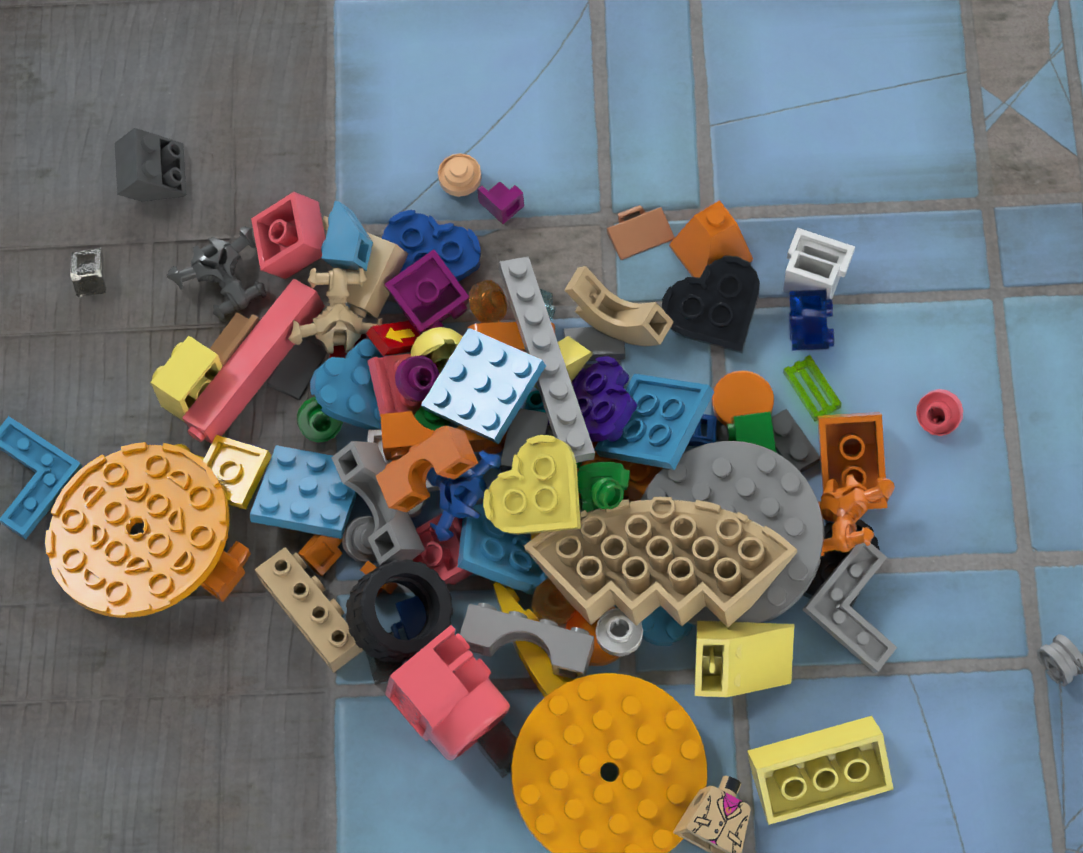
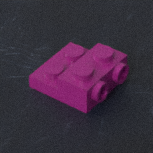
(428, 293)

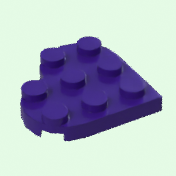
(604, 399)

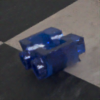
(809, 320)

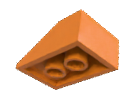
(854, 447)

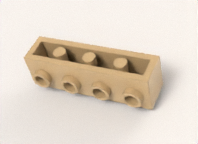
(308, 607)

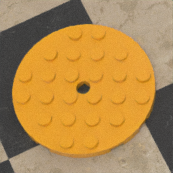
(142, 572)
(599, 723)

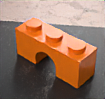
(405, 479)

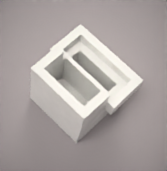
(816, 263)

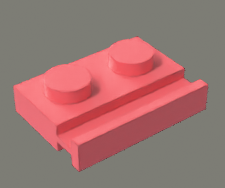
(385, 388)

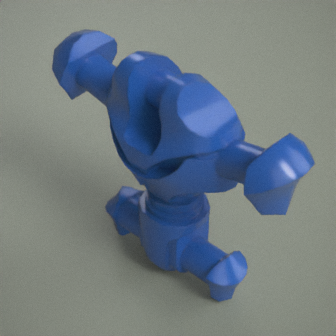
(461, 494)

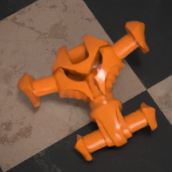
(846, 507)

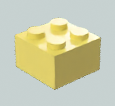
(185, 376)

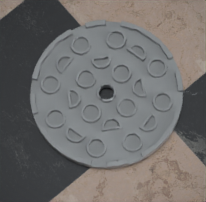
(770, 493)

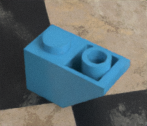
(346, 240)

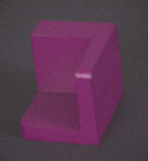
(501, 201)

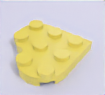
(538, 491)

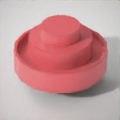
(939, 412)

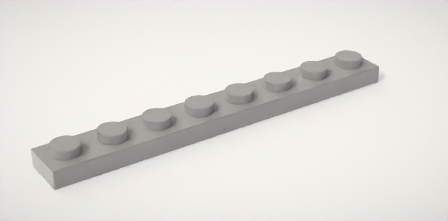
(540, 341)

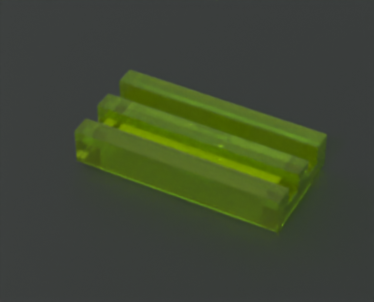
(799, 367)

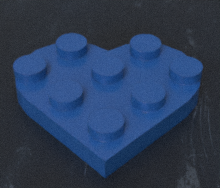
(421, 234)

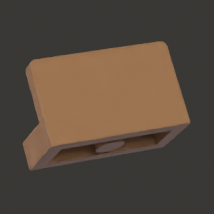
(233, 336)

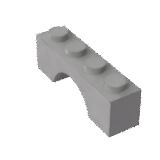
(394, 530)
(491, 629)

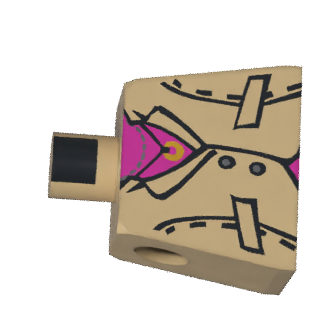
(716, 818)

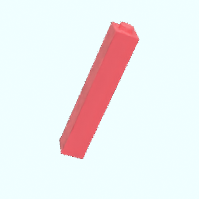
(252, 363)

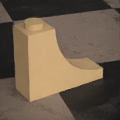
(383, 265)

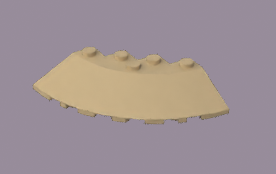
(663, 556)

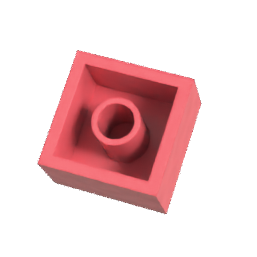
(289, 235)

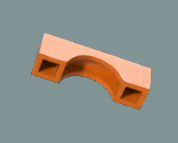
(403, 431)

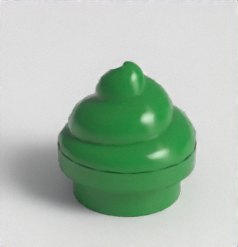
(606, 493)

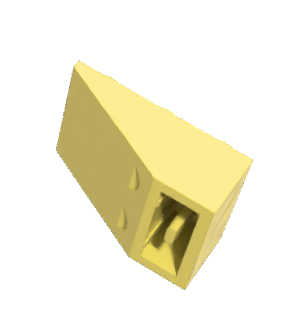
(742, 657)

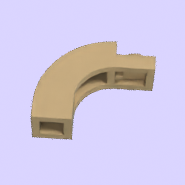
(626, 321)

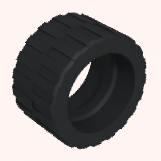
(362, 614)

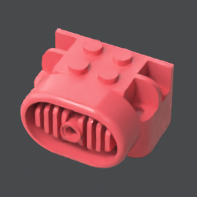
(447, 694)

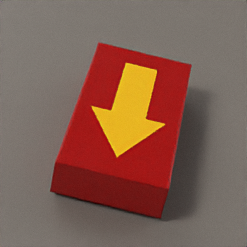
(393, 337)

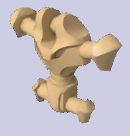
(337, 323)

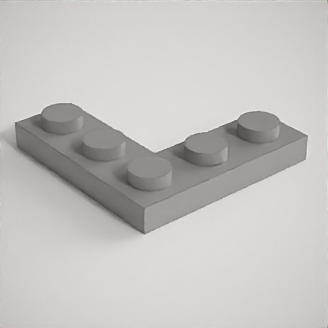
(833, 612)

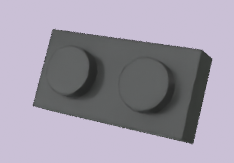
(792, 442)

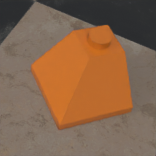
(709, 238)

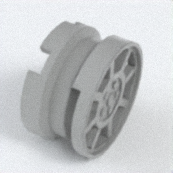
(1061, 660)

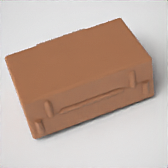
(639, 232)

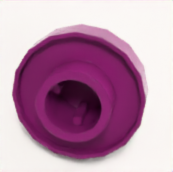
(416, 377)

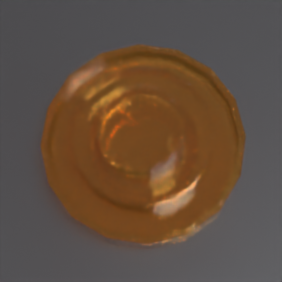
(488, 302)
(551, 604)

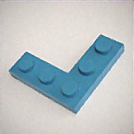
(52, 472)

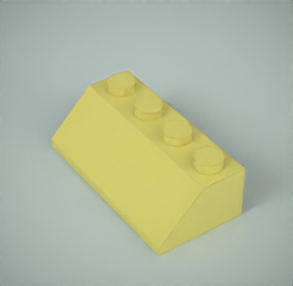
(821, 769)

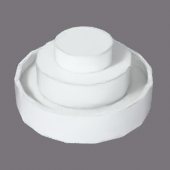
(618, 633)

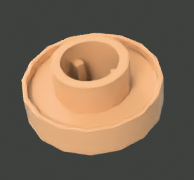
(459, 175)

